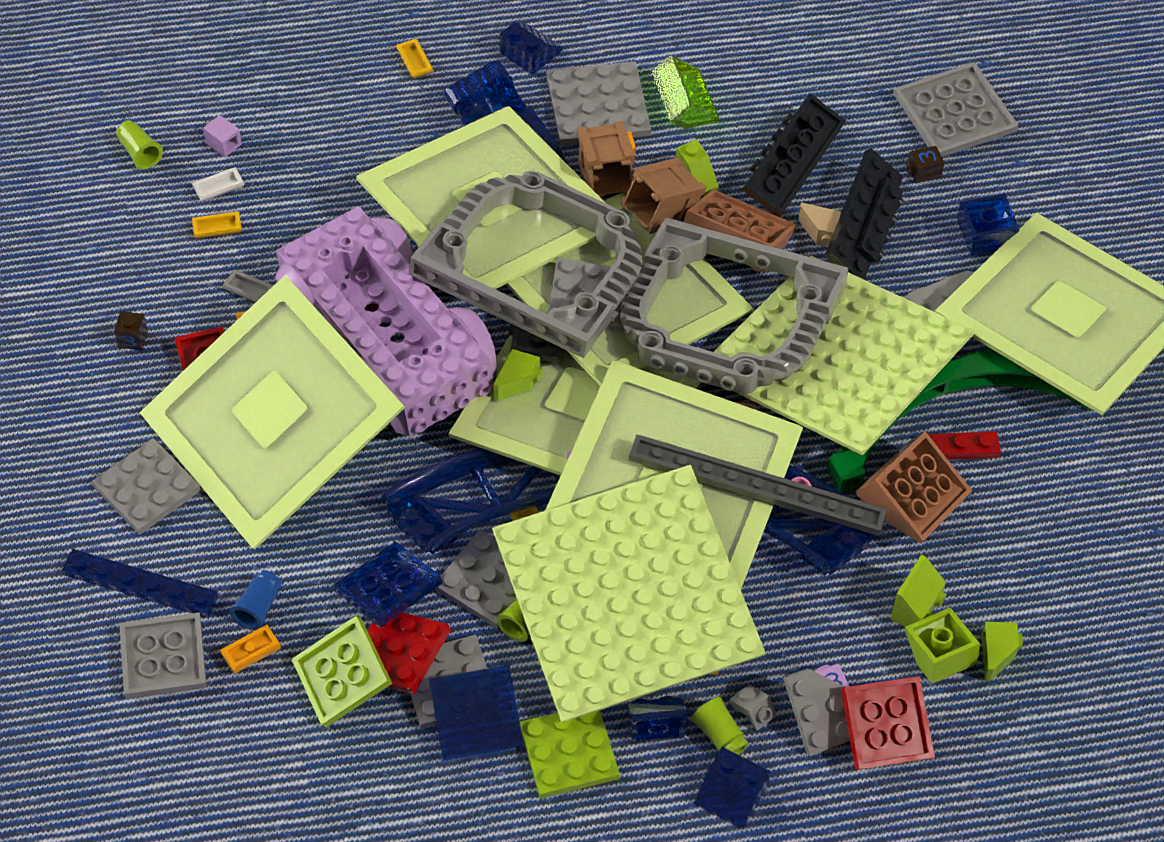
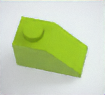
(698, 164)
(517, 374)
(999, 646)

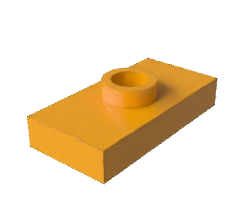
(250, 649)

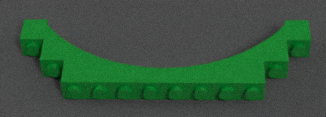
(971, 371)

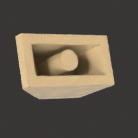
(818, 222)

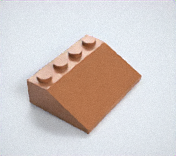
(739, 219)
(916, 488)

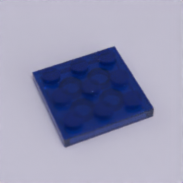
(388, 584)
(476, 713)

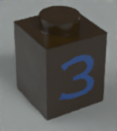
(925, 164)
(131, 330)

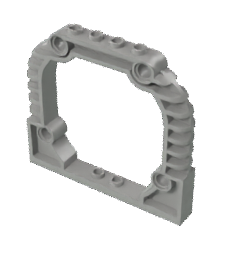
(679, 244)
(569, 327)

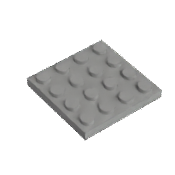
(597, 98)
(955, 109)

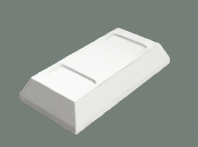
(218, 184)

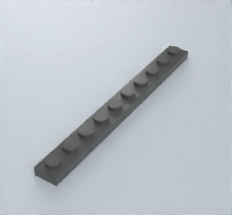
(760, 485)

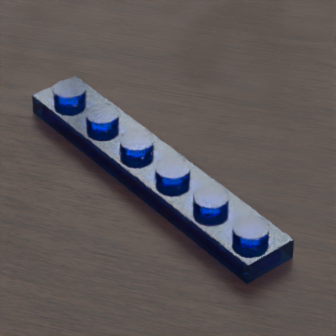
(140, 583)

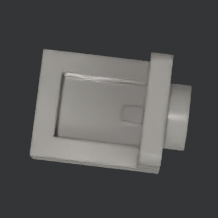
(755, 705)

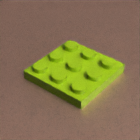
(341, 671)
(568, 753)

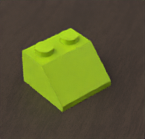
(919, 594)
(942, 645)

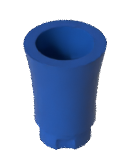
(256, 601)

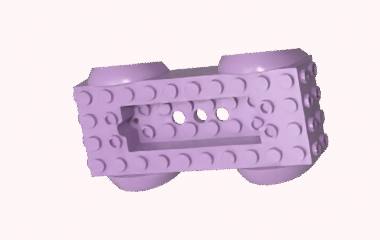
(367, 261)

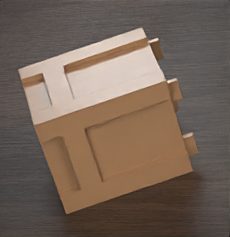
(606, 158)
(662, 192)

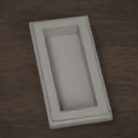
(246, 286)

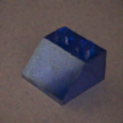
(527, 47)
(986, 223)
(656, 719)
(733, 788)

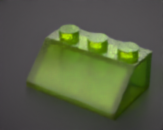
(684, 93)

